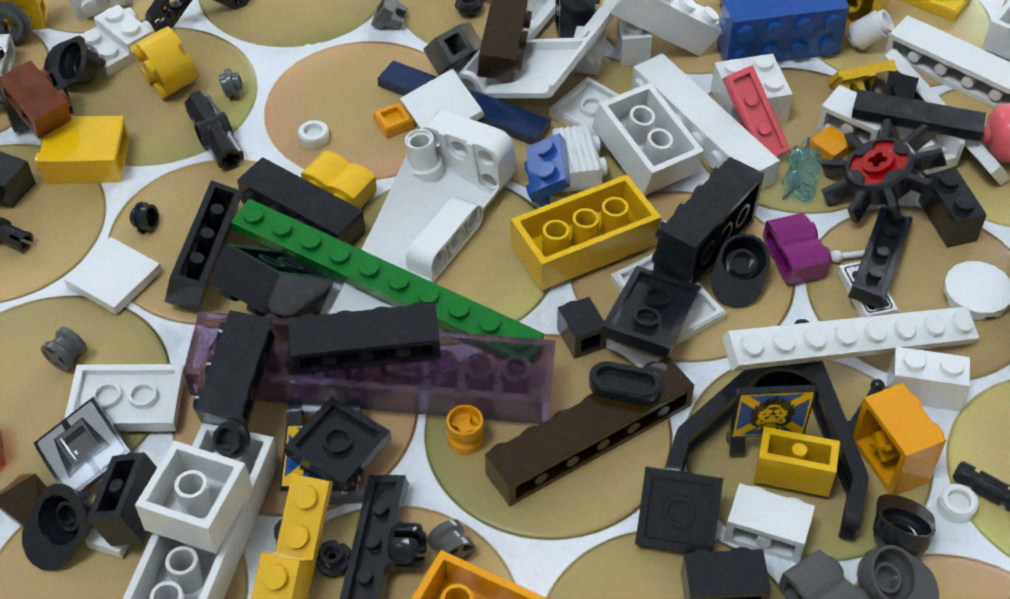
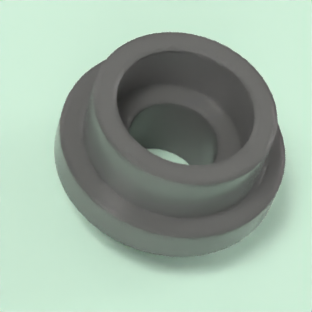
(231, 83)

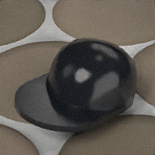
(740, 270)
(903, 524)

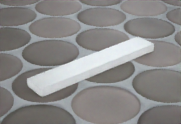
(928, 95)

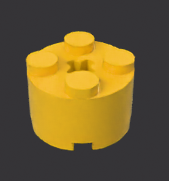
(165, 62)

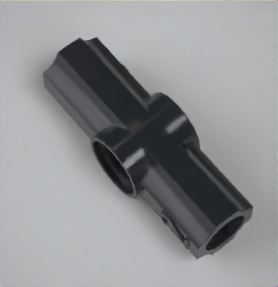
(214, 130)

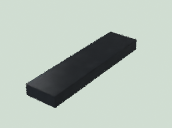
(914, 113)
(880, 259)

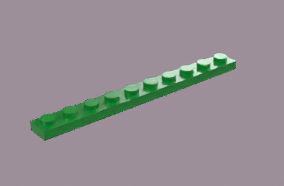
(372, 273)

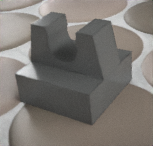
(389, 14)

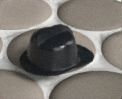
(75, 61)
(56, 526)

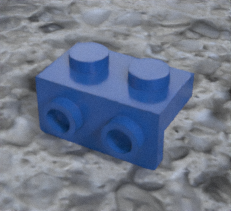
(547, 168)

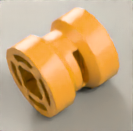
(465, 430)

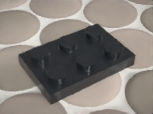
(651, 312)

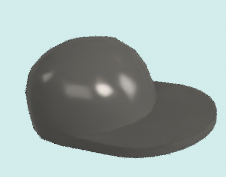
(895, 574)

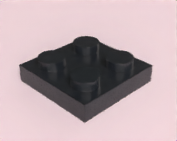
(337, 443)
(678, 510)

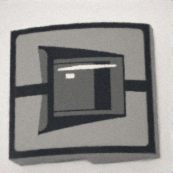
(82, 446)

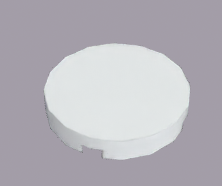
(979, 287)

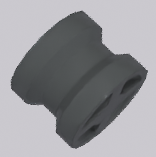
(64, 348)
(450, 538)

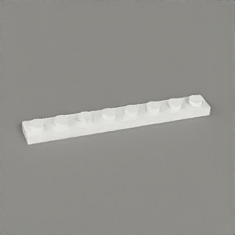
(848, 338)

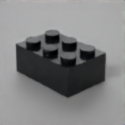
(270, 281)

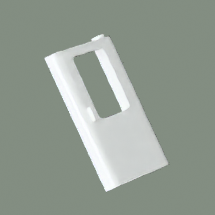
(544, 60)

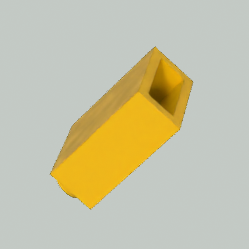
(84, 151)

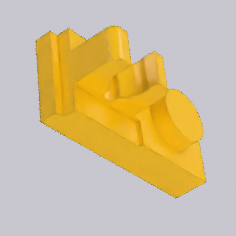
(859, 76)

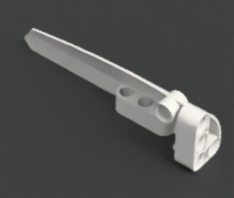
(435, 201)

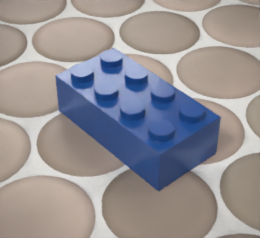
(781, 28)

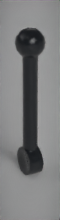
(876, 386)

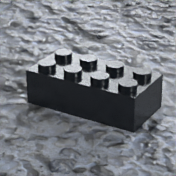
(712, 215)

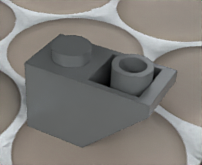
(453, 47)

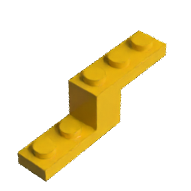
(291, 567)

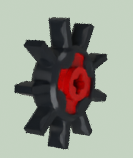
(882, 171)

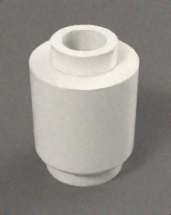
(870, 29)

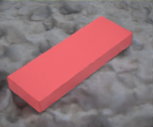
(755, 110)

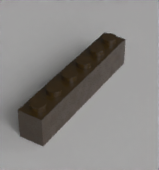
(581, 435)

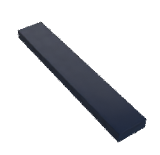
(498, 114)

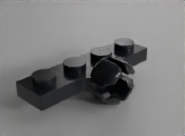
(382, 540)

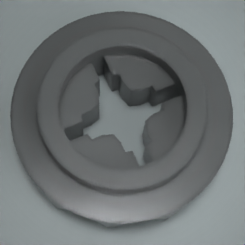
(21, 29)

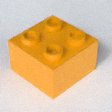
(898, 439)

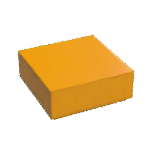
(393, 120)
(830, 143)

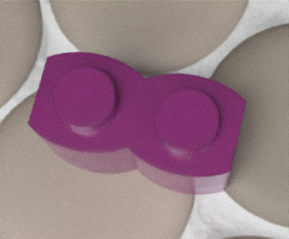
(796, 249)

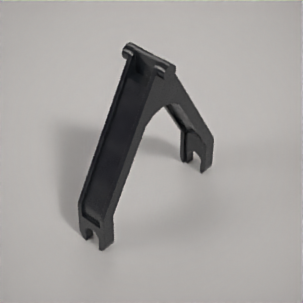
(825, 409)

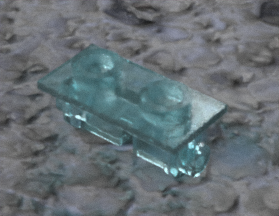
(802, 172)

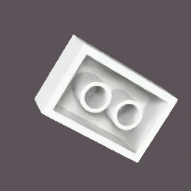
(647, 138)

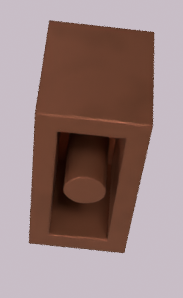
(35, 98)

